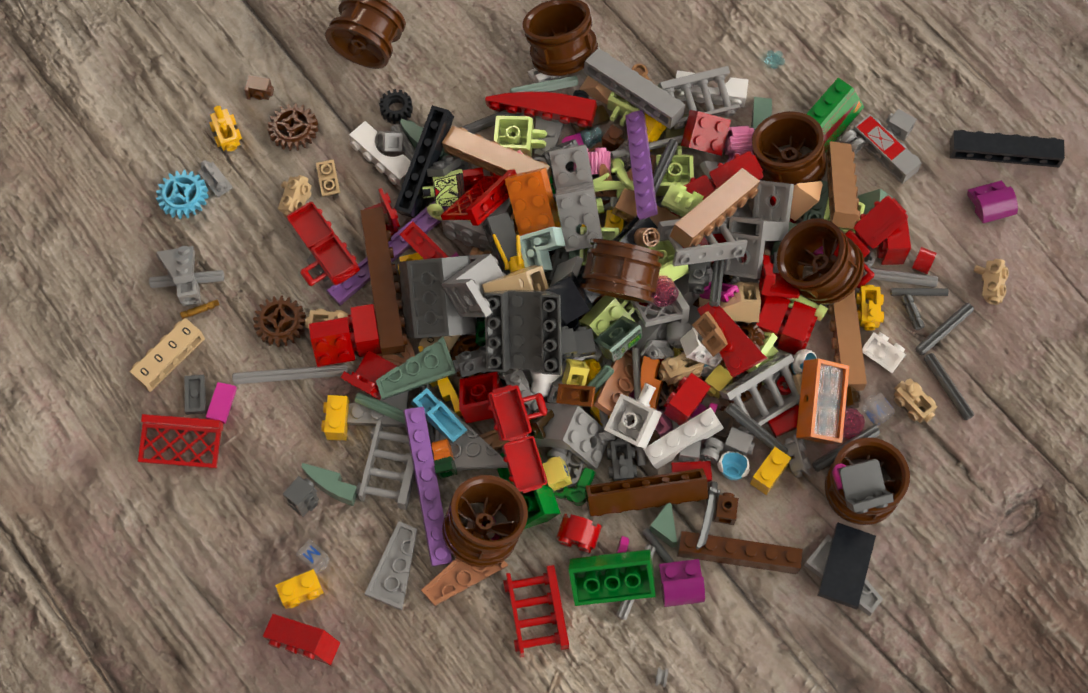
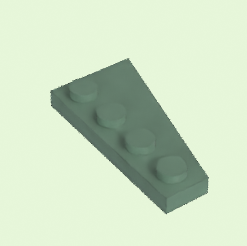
(424, 368)

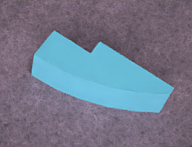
(439, 416)

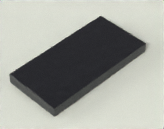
(846, 566)

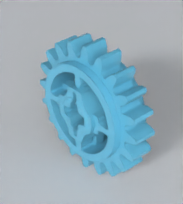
(186, 185)

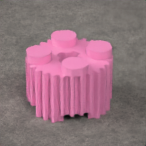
(738, 141)
(599, 157)

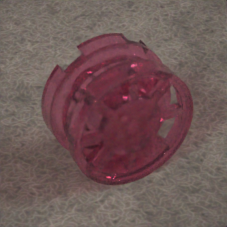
(665, 289)
(853, 423)

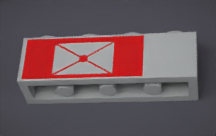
(887, 149)

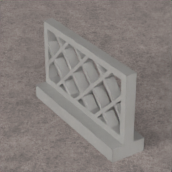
(679, 307)

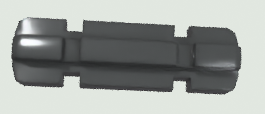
(913, 312)

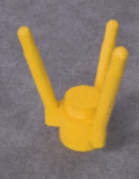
(516, 262)

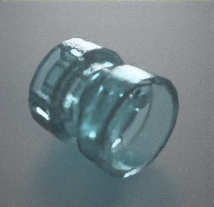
(591, 136)

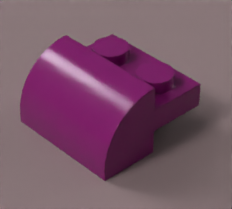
(993, 201)
(682, 583)

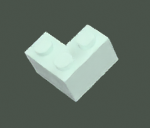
(537, 244)

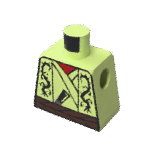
(446, 188)

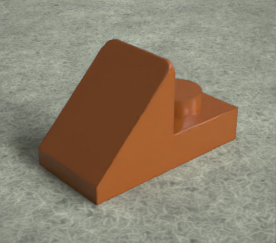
(575, 395)

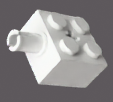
(639, 409)

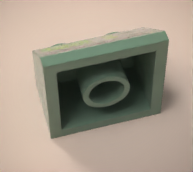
(619, 338)

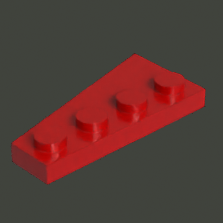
(740, 351)

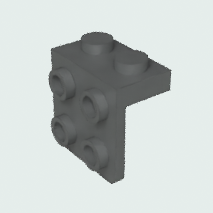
(864, 486)

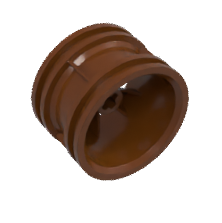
(366, 31)
(560, 36)
(791, 166)
(622, 270)
(832, 276)
(889, 459)
(474, 543)

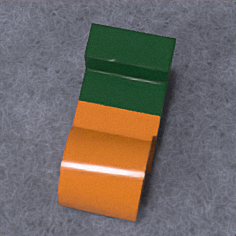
(443, 459)

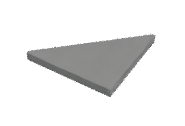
(472, 451)

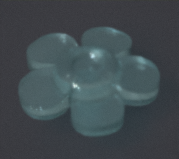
(774, 59)

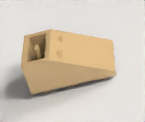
(528, 278)
(743, 305)

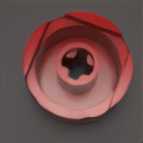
(578, 532)

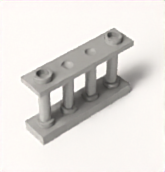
(702, 79)
(704, 253)
(764, 373)
(406, 478)

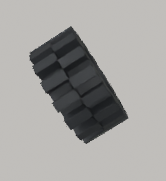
(396, 97)

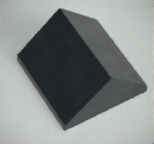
(573, 298)

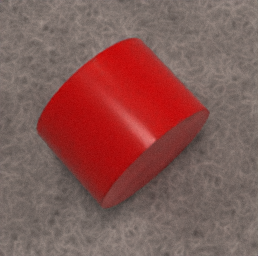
(924, 260)

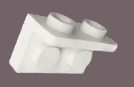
(883, 352)

